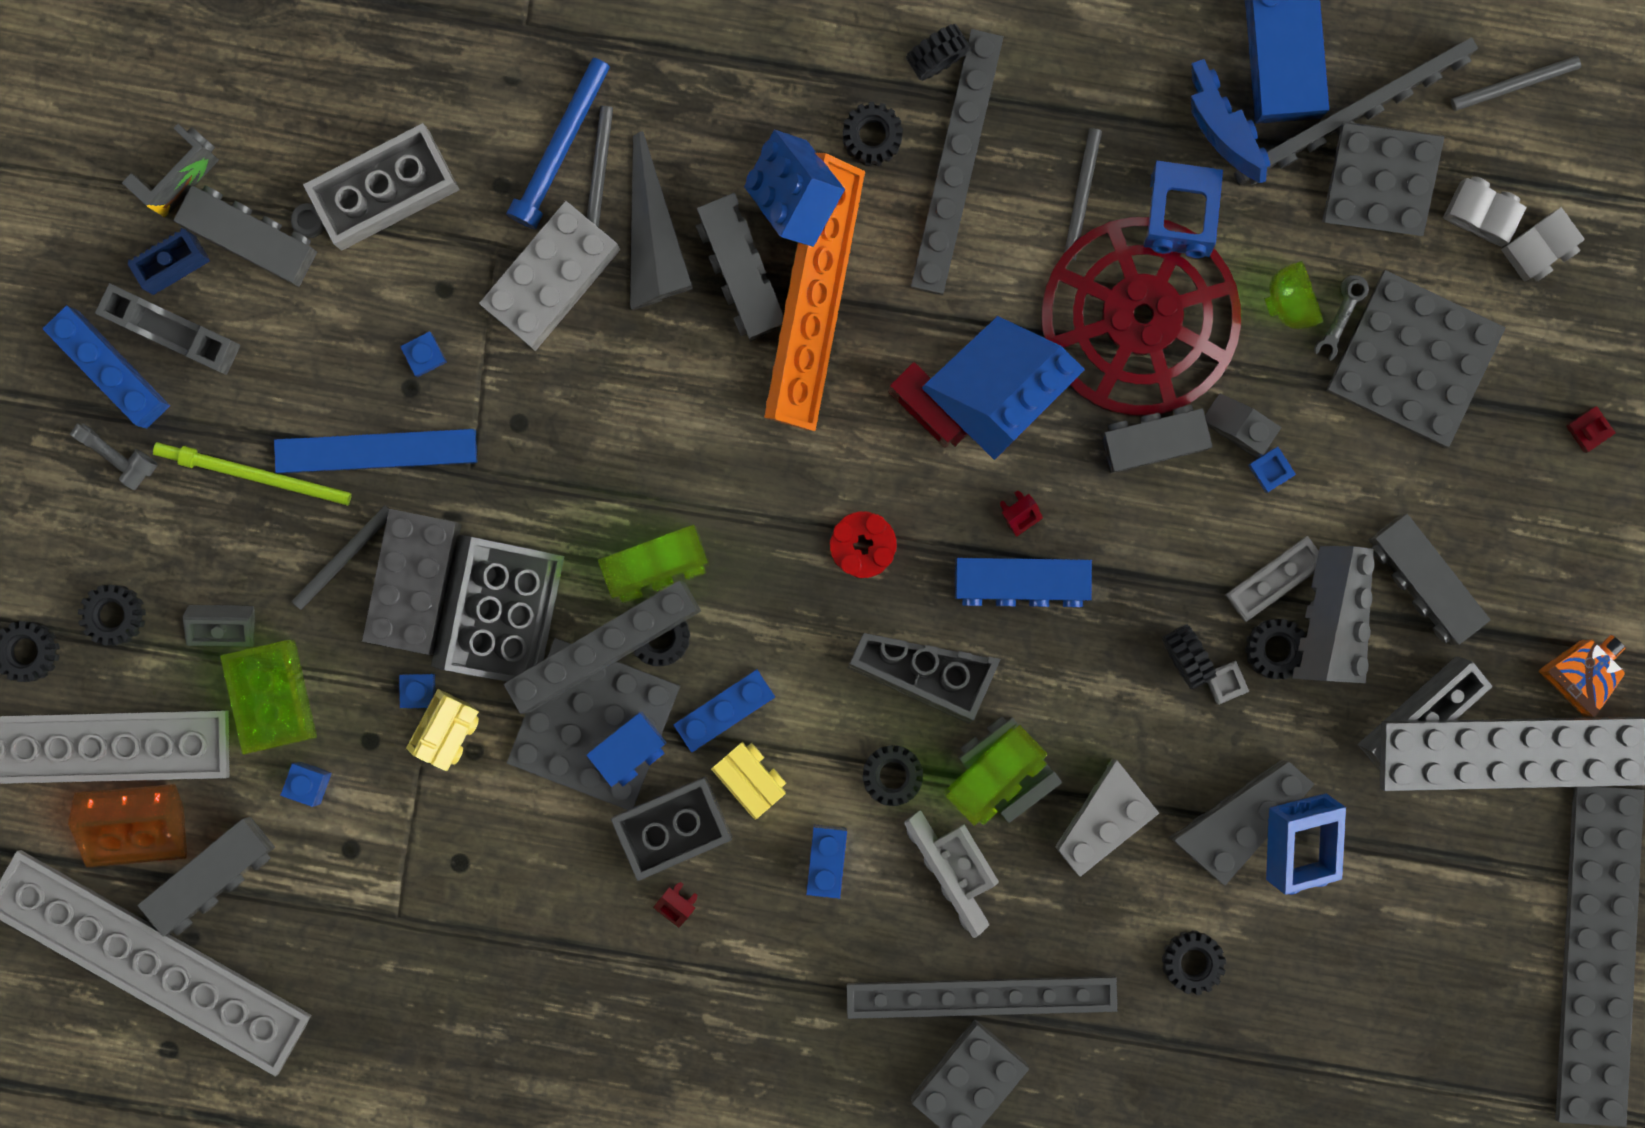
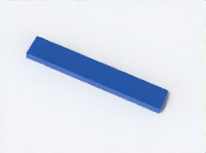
(375, 451)

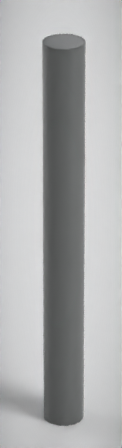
(1515, 83)
(599, 164)
(1083, 187)
(341, 558)

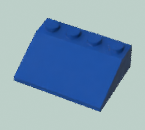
(1002, 383)

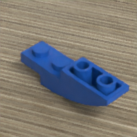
(1225, 129)

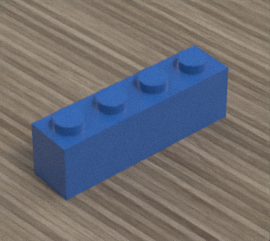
(106, 367)
(1023, 580)

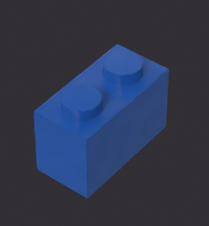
(627, 749)
(826, 861)

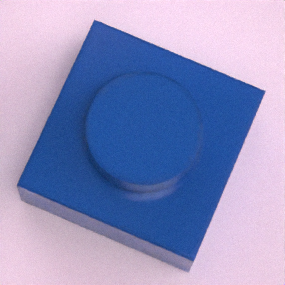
(423, 354)
(1271, 469)
(416, 690)

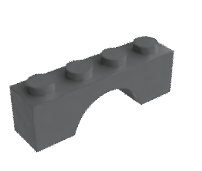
(167, 329)

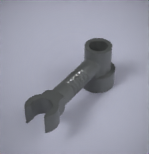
(1346, 308)
(133, 469)

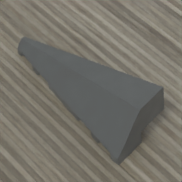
(655, 251)

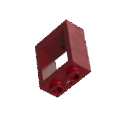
(909, 394)

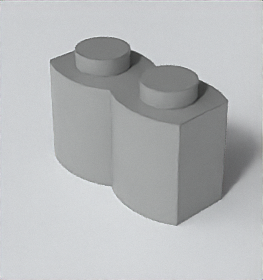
(1485, 211)
(1544, 244)

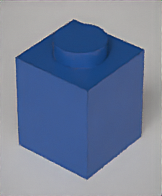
(306, 784)

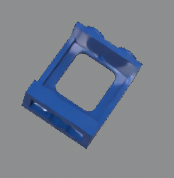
(1190, 179)

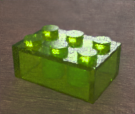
(655, 564)
(268, 696)
(996, 775)

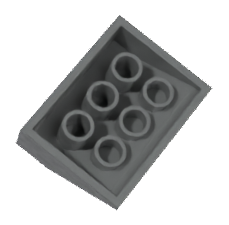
(496, 609)

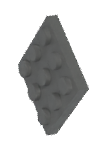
(1383, 178)

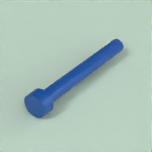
(526, 210)

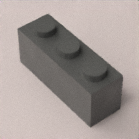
(1156, 439)

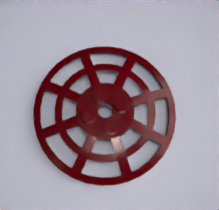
(1127, 332)

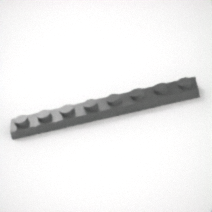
(1368, 106)
(957, 162)
(982, 997)

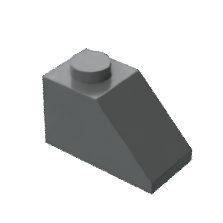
(1241, 425)

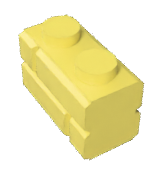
(443, 730)
(749, 779)

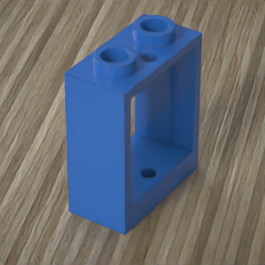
(1299, 816)

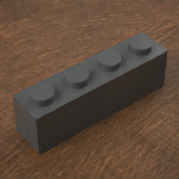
(246, 236)
(1429, 580)
(1441, 698)
(206, 877)

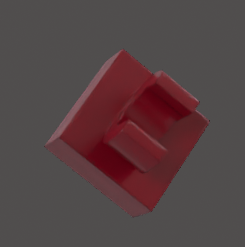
(1590, 429)
(1021, 514)
(675, 907)

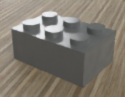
(671, 828)
(969, 1080)

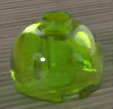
(1293, 298)

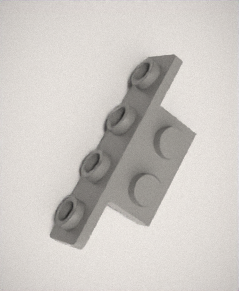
(957, 867)

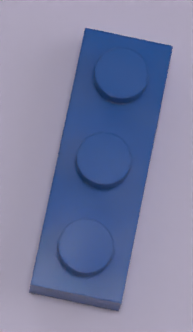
(724, 710)

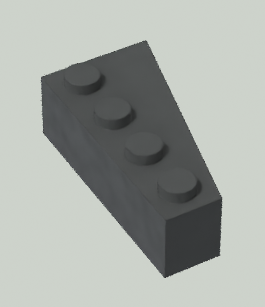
(740, 267)
(1338, 617)
(926, 673)
(1239, 823)

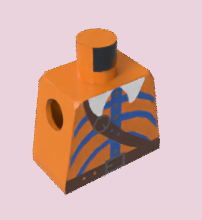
(1586, 674)

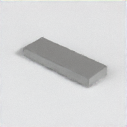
(1274, 579)

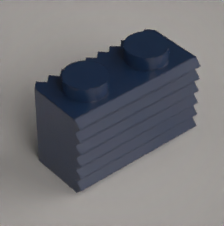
(168, 261)

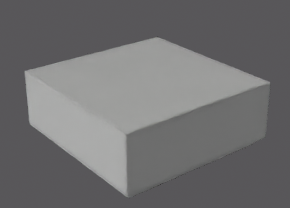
(1227, 683)

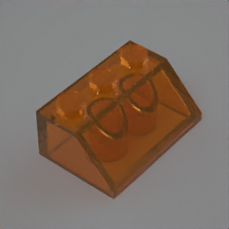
(129, 825)

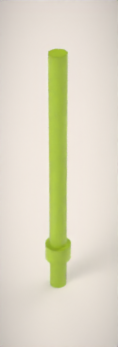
(190, 457)

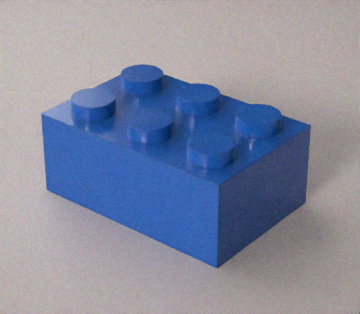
(793, 188)

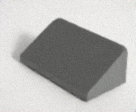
(219, 625)

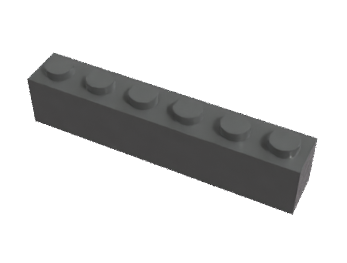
(602, 647)

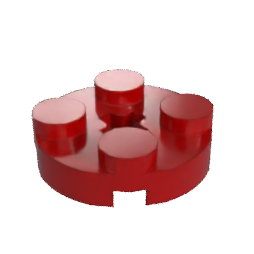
(873, 528)

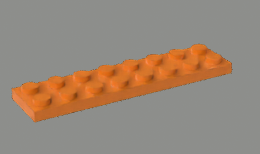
(814, 309)

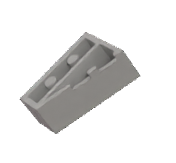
(1105, 820)

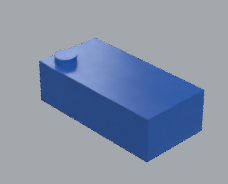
(1287, 60)

